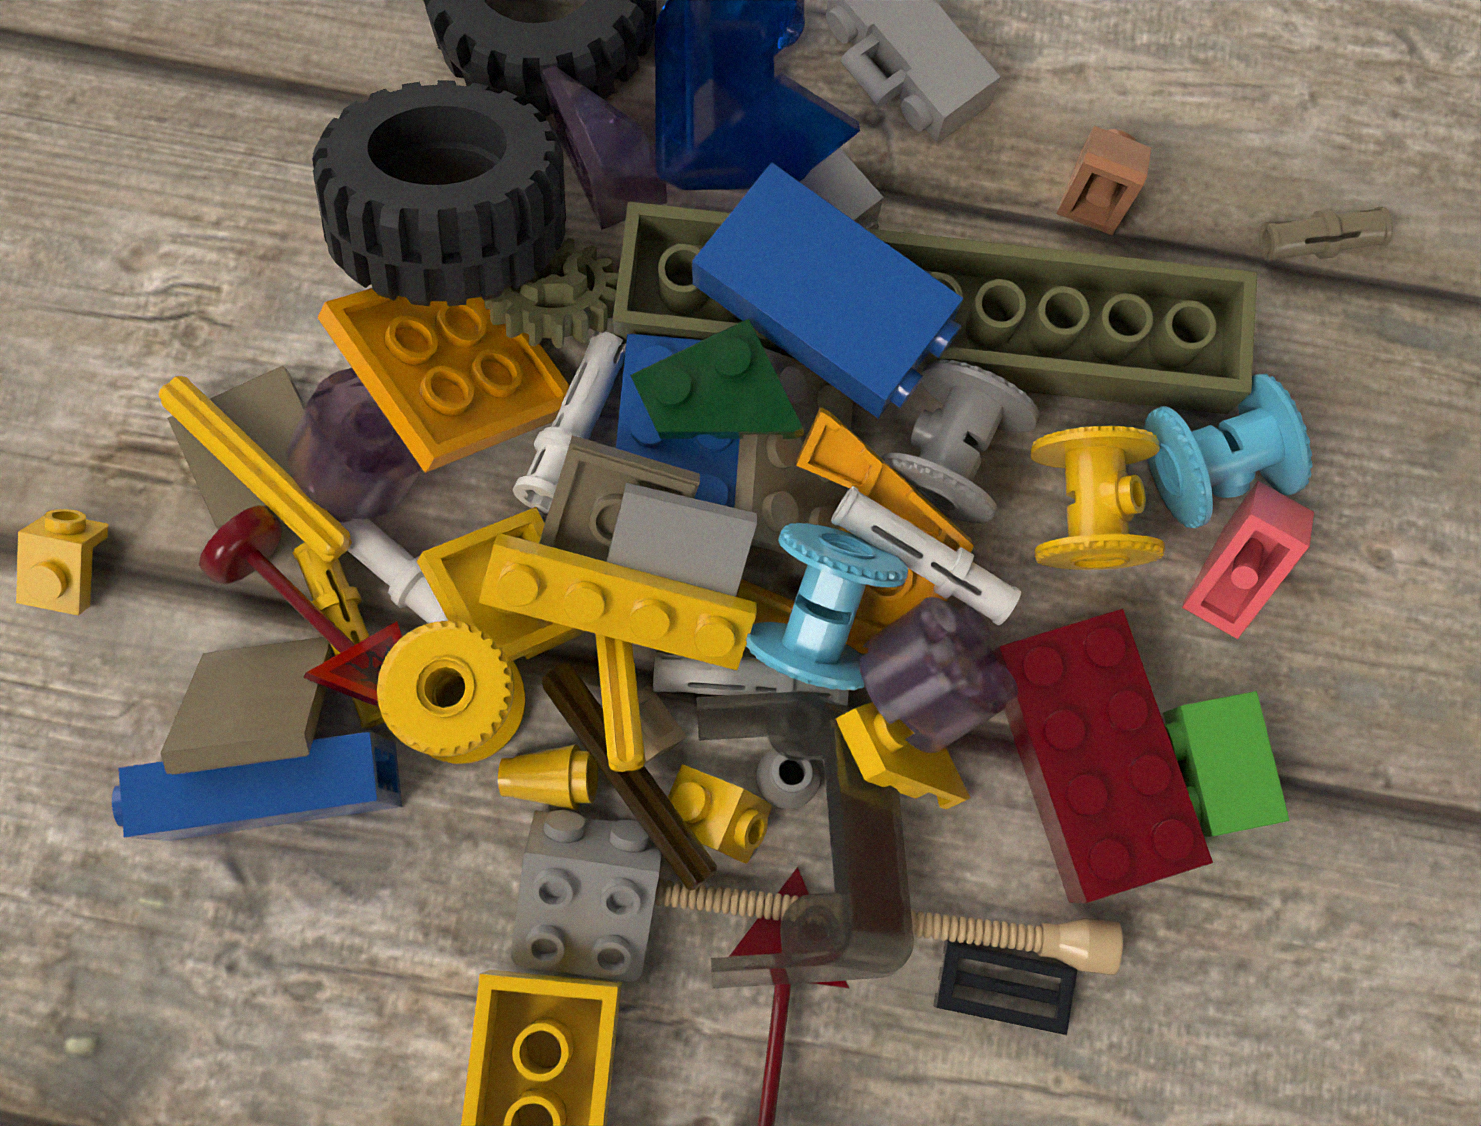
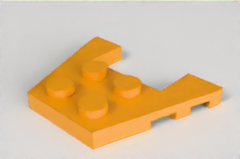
(845, 459)

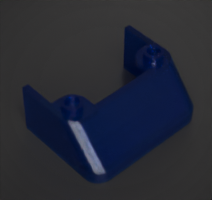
(719, 98)

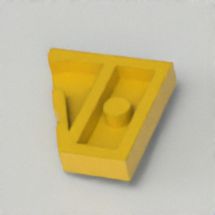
(890, 760)

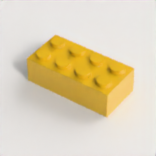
(541, 1050)

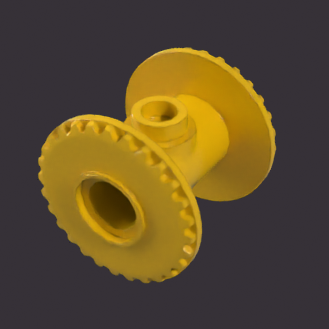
(1103, 497)
(421, 672)

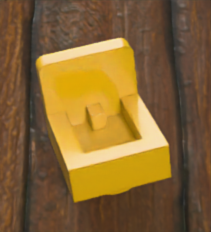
(57, 561)
(720, 813)

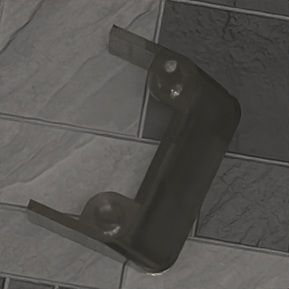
(867, 921)

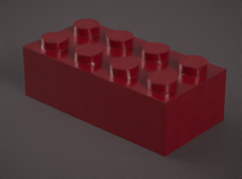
(1100, 759)

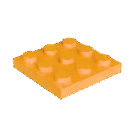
(444, 373)

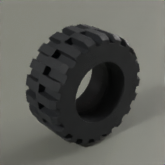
(589, 45)
(441, 192)

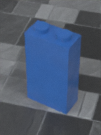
(827, 291)
(333, 780)

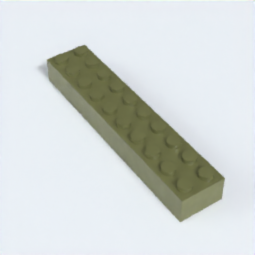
(1025, 314)

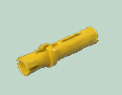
(339, 603)

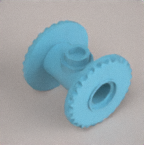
(1224, 460)
(834, 581)

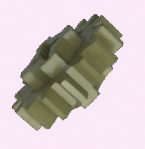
(558, 300)

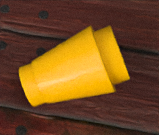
(550, 777)

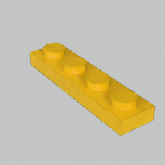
(617, 602)

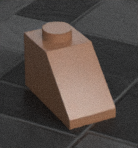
(1105, 179)

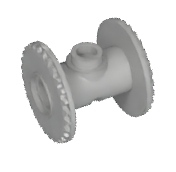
(950, 437)

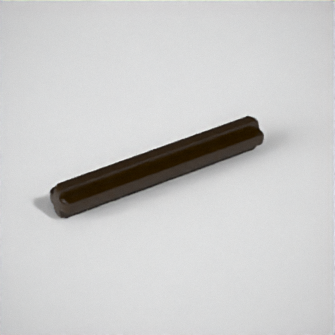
(635, 787)

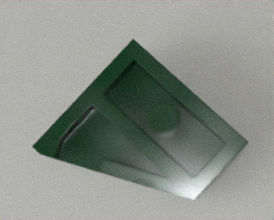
(718, 390)

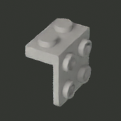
(585, 896)

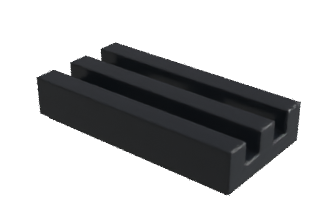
(950, 975)

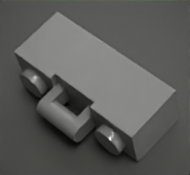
(922, 54)

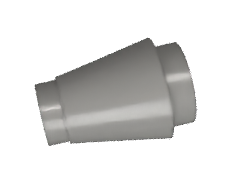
(778, 792)

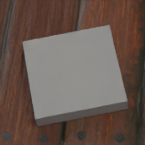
(682, 538)

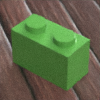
(1227, 763)

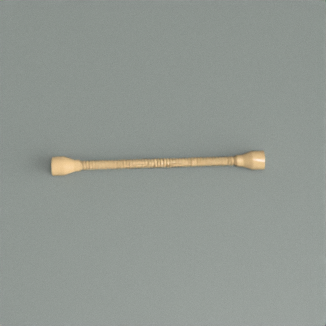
(1081, 943)

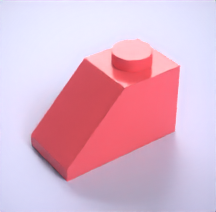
(1250, 559)

